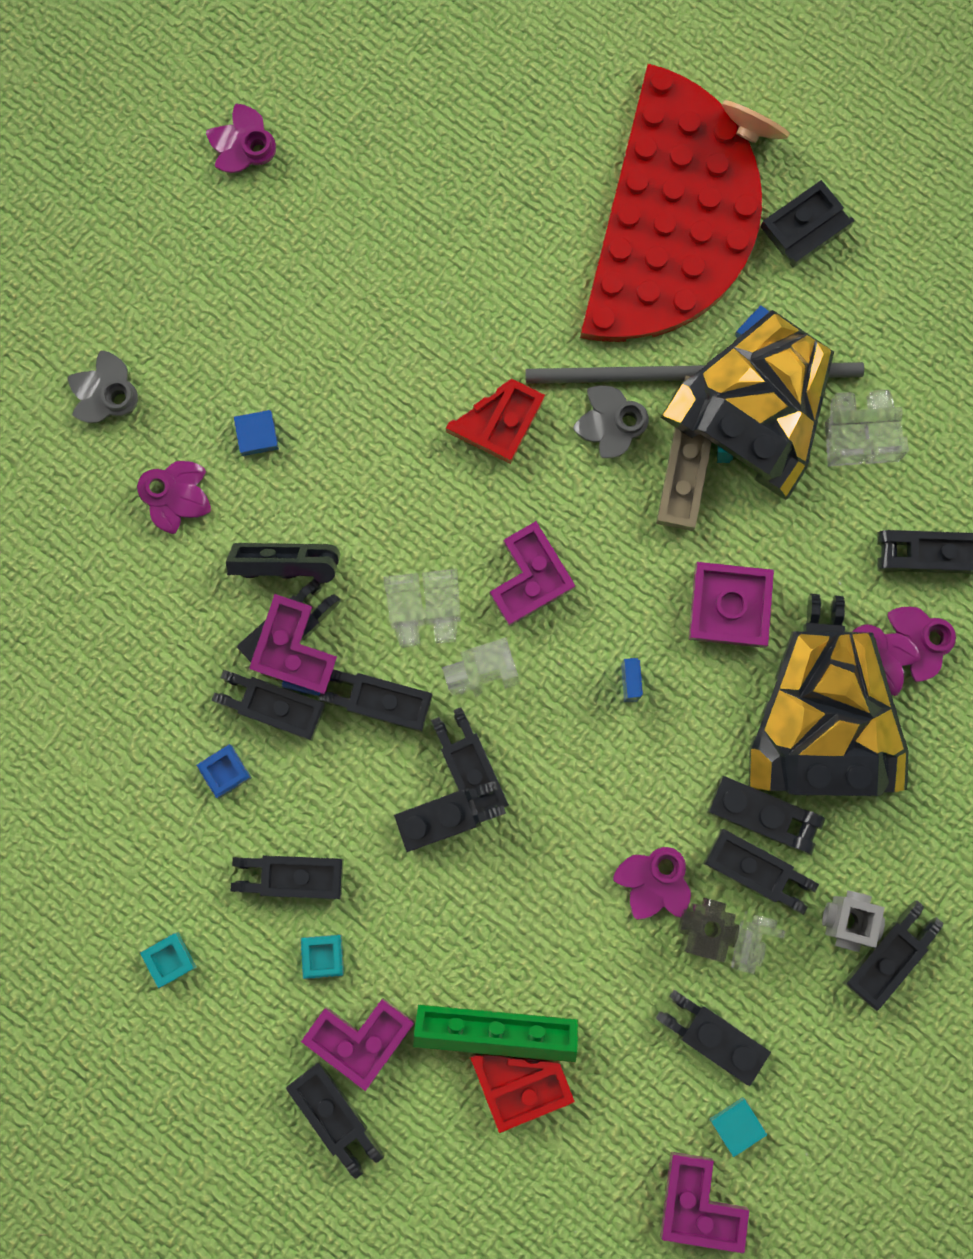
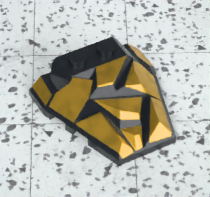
(759, 400)
(830, 721)

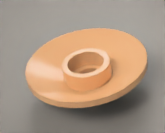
(753, 124)

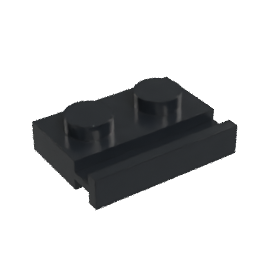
(807, 223)

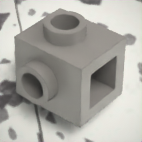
(868, 922)

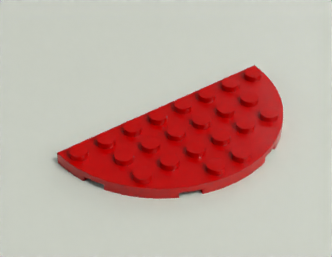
(678, 214)

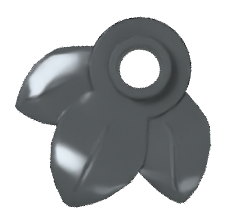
(99, 389)
(605, 421)

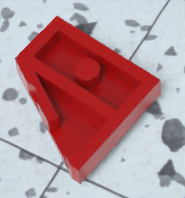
(499, 421)
(521, 1088)

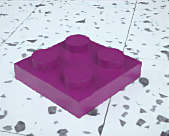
(731, 604)

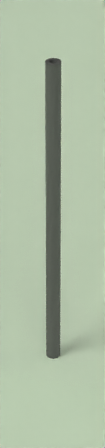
(649, 373)

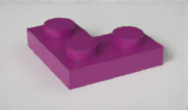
(541, 576)
(280, 649)
(361, 1052)
(689, 1213)

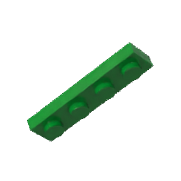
(496, 1033)

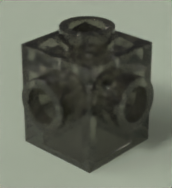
(723, 933)

